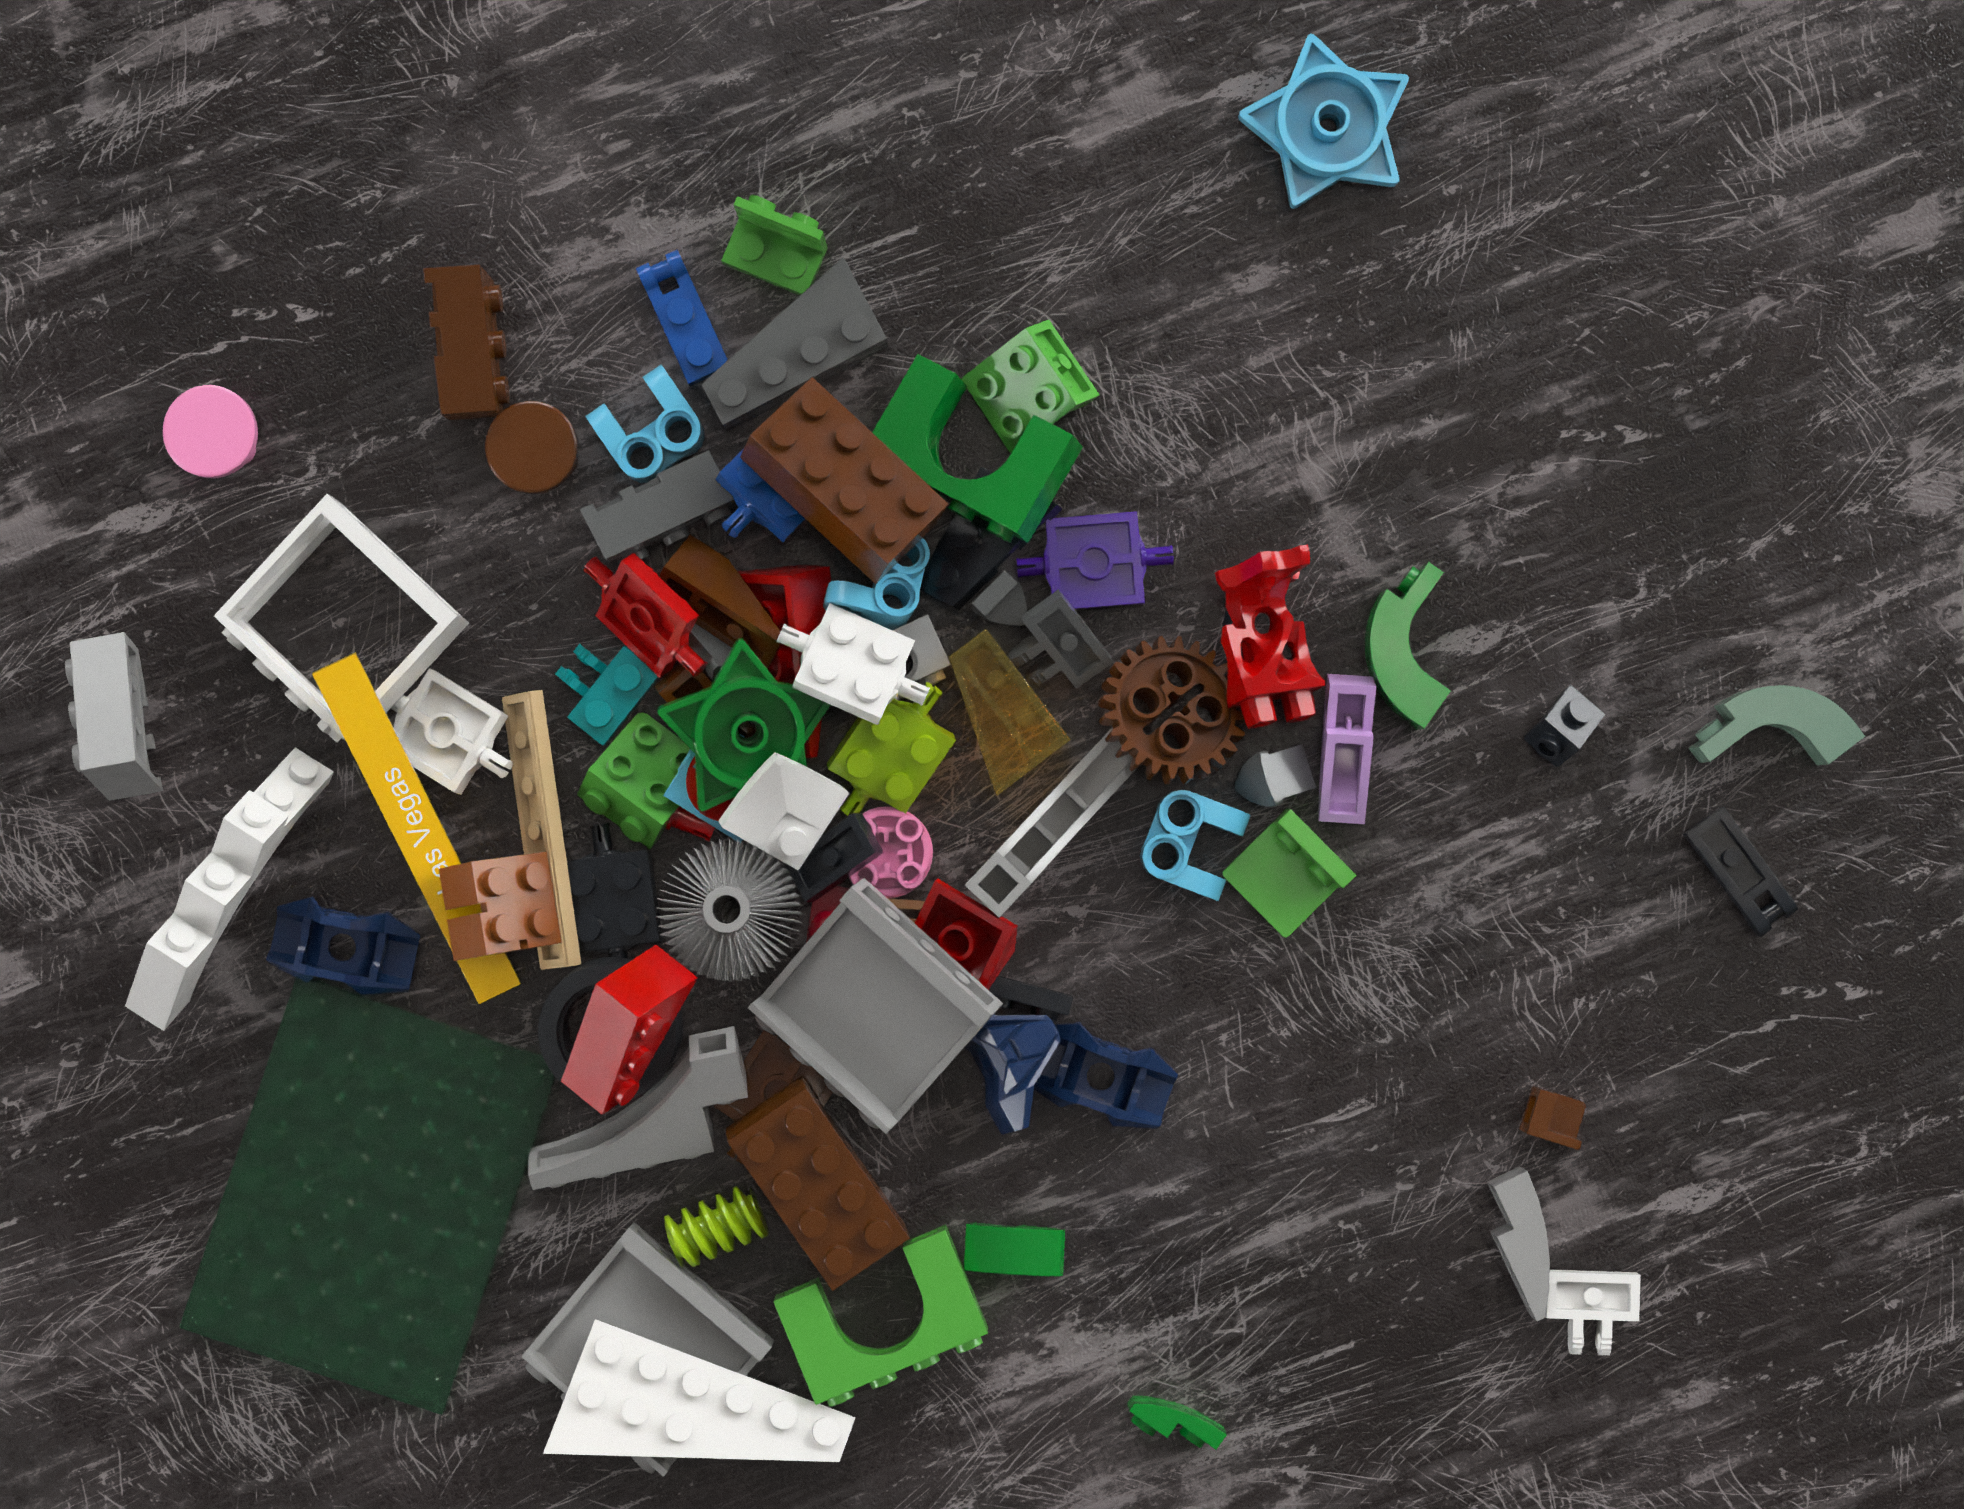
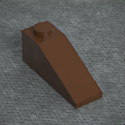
(721, 598)

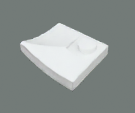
(784, 809)

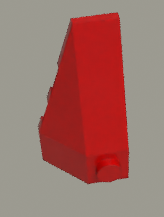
(793, 598)

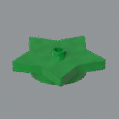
(711, 719)

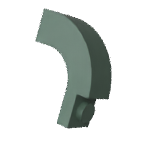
(1809, 717)

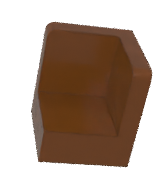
(1553, 1117)

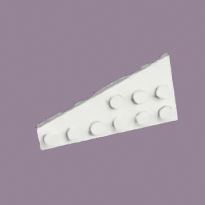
(664, 1403)

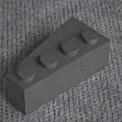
(813, 337)

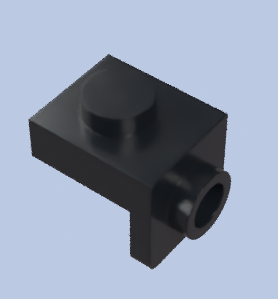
(1564, 726)

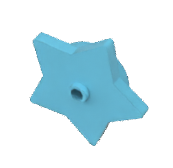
(1330, 90)

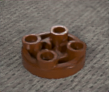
(532, 447)

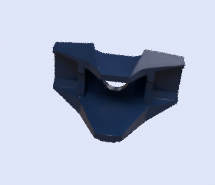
(382, 954)
(1011, 1058)
(1139, 1083)

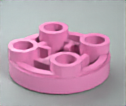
(210, 431)
(905, 855)

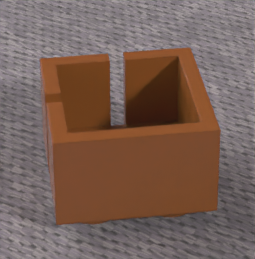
(514, 905)

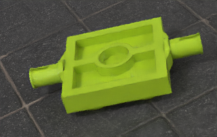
(893, 757)

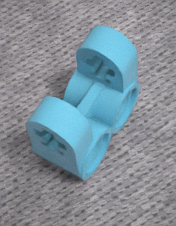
(653, 435)
(869, 603)
(1183, 838)

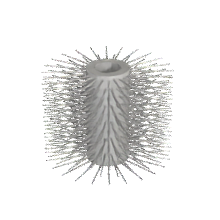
(706, 921)

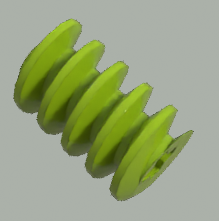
(715, 1227)

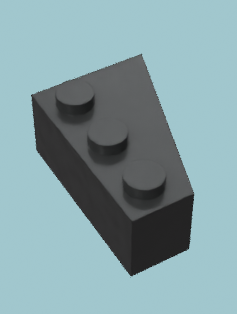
(660, 510)

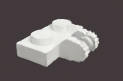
(1593, 1297)

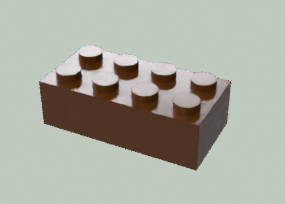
(843, 480)
(817, 1183)

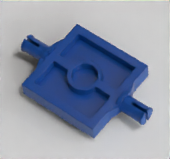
(756, 502)

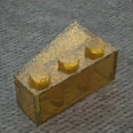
(1005, 712)

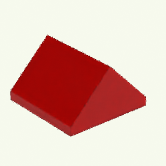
(968, 931)

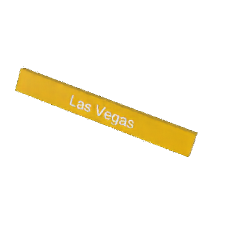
(405, 807)

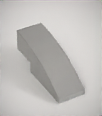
(1523, 1238)

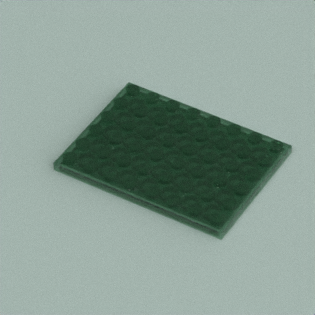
(369, 1195)

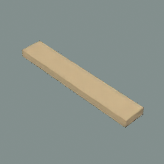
(541, 813)

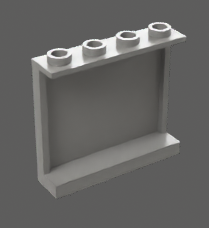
(874, 1006)
(651, 1296)

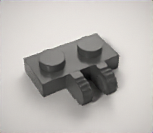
(1065, 638)

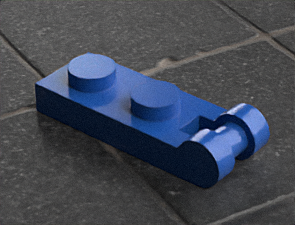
(683, 319)

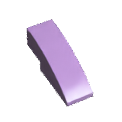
(1346, 748)

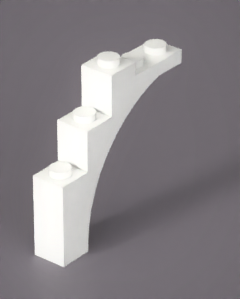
(218, 885)

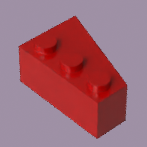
(625, 1028)

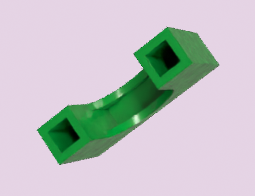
(1010, 497)

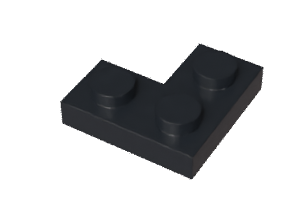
(836, 857)

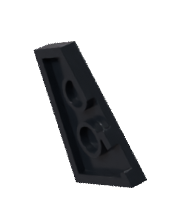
(969, 557)

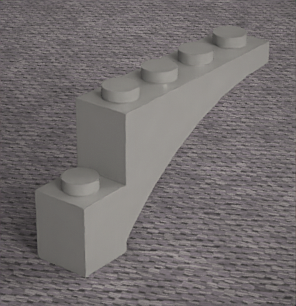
(1050, 826)
(659, 1126)

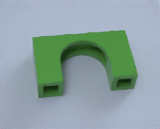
(838, 1364)

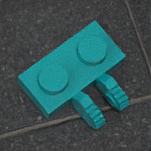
(612, 695)

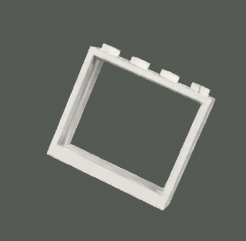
(285, 561)

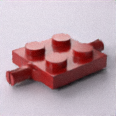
(646, 615)

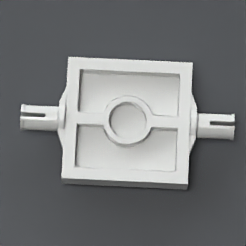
(853, 664)
(449, 732)

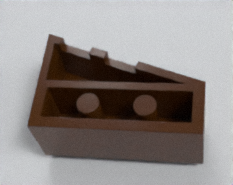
(467, 342)

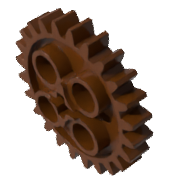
(1145, 678)

